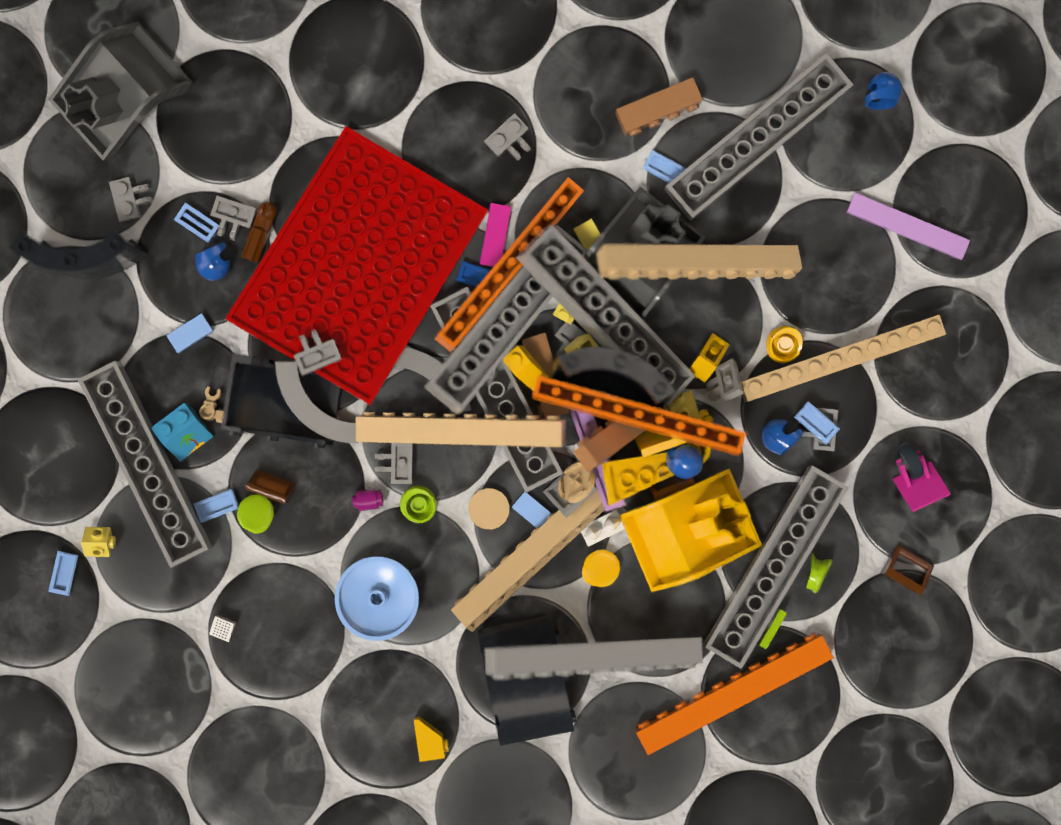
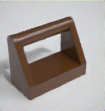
(271, 486)
(669, 486)
(888, 570)

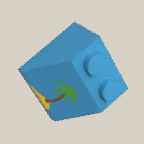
(182, 431)

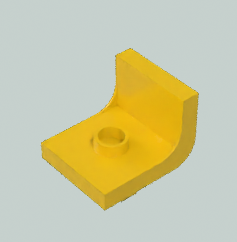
(691, 531)

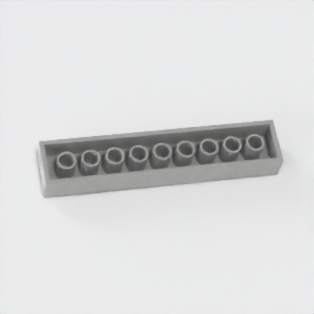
(758, 137)
(598, 305)
(492, 337)
(503, 397)
(145, 463)
(775, 566)
(587, 657)

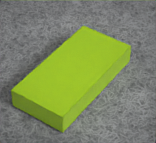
(771, 628)

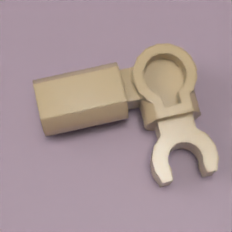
(208, 410)

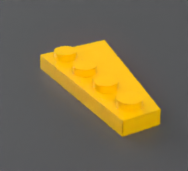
(632, 475)

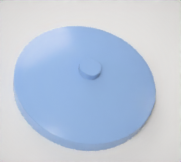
(376, 598)

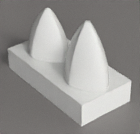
(602, 528)

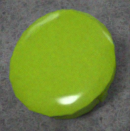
(418, 504)
(255, 513)
(818, 573)

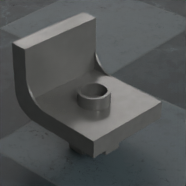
(116, 85)
(643, 222)

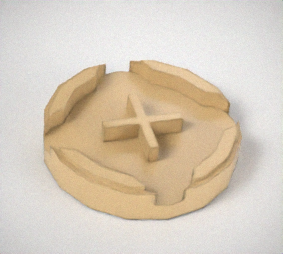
(576, 483)
(488, 508)

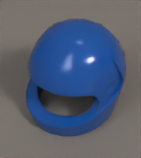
(883, 86)
(210, 264)
(775, 437)
(685, 461)

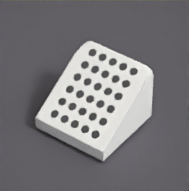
(222, 628)

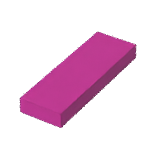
(495, 234)

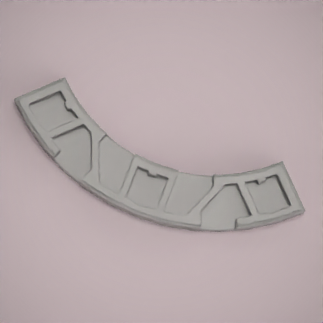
(422, 364)
(306, 411)

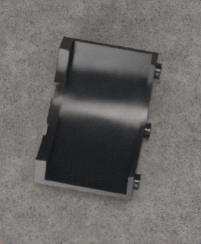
(91, 262)
(614, 374)
(258, 407)
(526, 706)

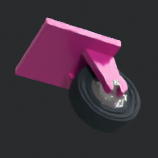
(918, 480)

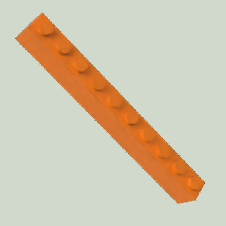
(506, 267)
(639, 415)
(734, 693)

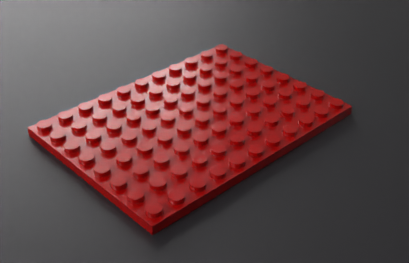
(358, 263)

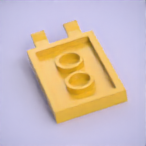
(652, 443)

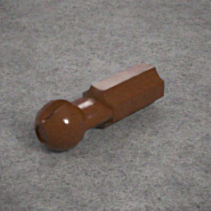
(259, 231)

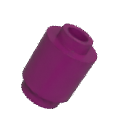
(368, 499)

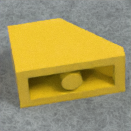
(709, 357)
(524, 366)
(429, 741)

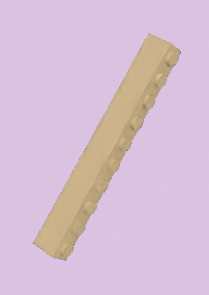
(699, 261)
(842, 358)
(461, 430)
(524, 562)

